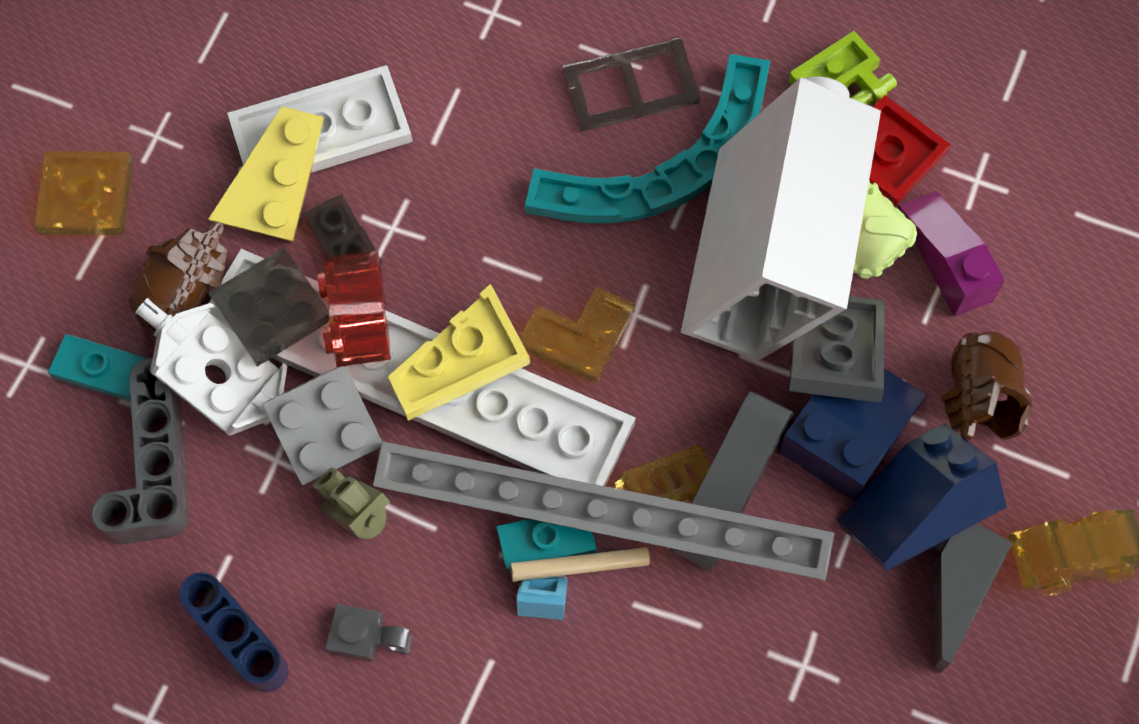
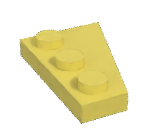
(274, 178)
(465, 356)

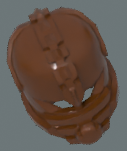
(180, 272)
(981, 370)

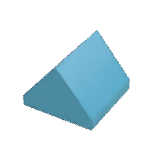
(542, 598)

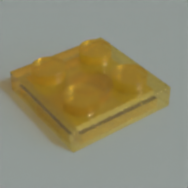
(84, 193)

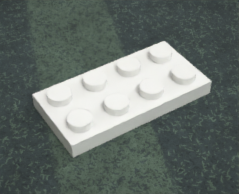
(358, 114)

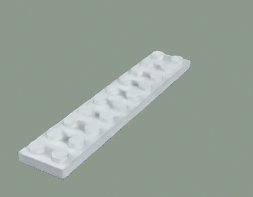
(511, 418)

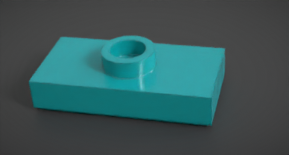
(94, 366)
(542, 540)

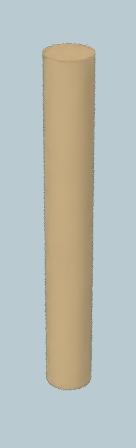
(579, 564)

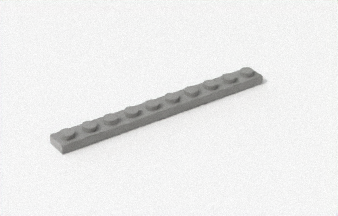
(606, 510)

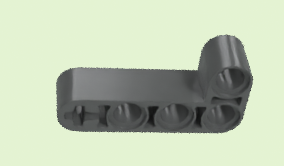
(150, 450)
(740, 462)

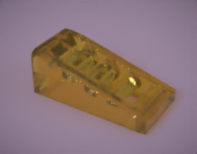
(640, 481)

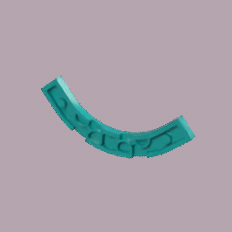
(671, 182)

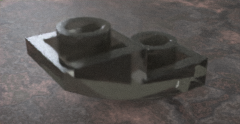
(338, 228)

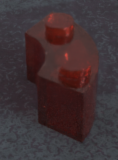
(356, 309)

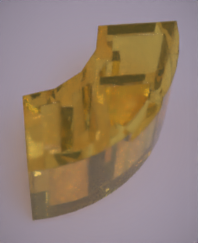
(1064, 553)

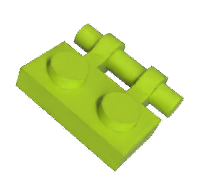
(849, 63)

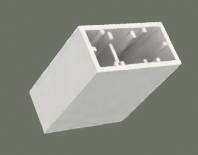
(783, 221)

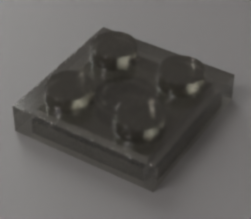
(270, 306)

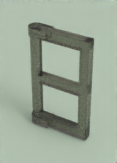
(638, 107)

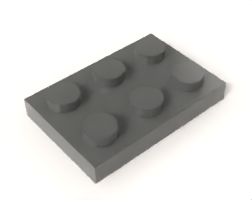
(843, 354)

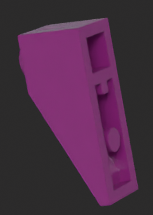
(953, 254)

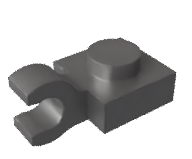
(361, 631)

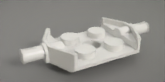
(198, 340)

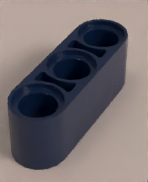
(221, 614)

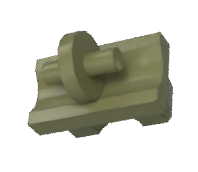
(352, 504)

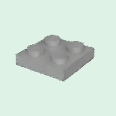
(322, 424)

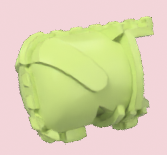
(882, 236)

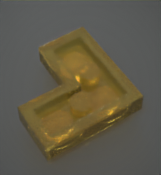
(583, 345)

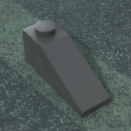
(959, 585)

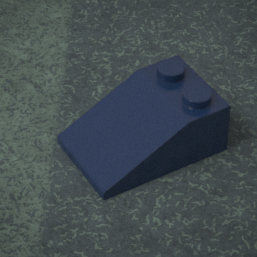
(849, 438)
(924, 497)

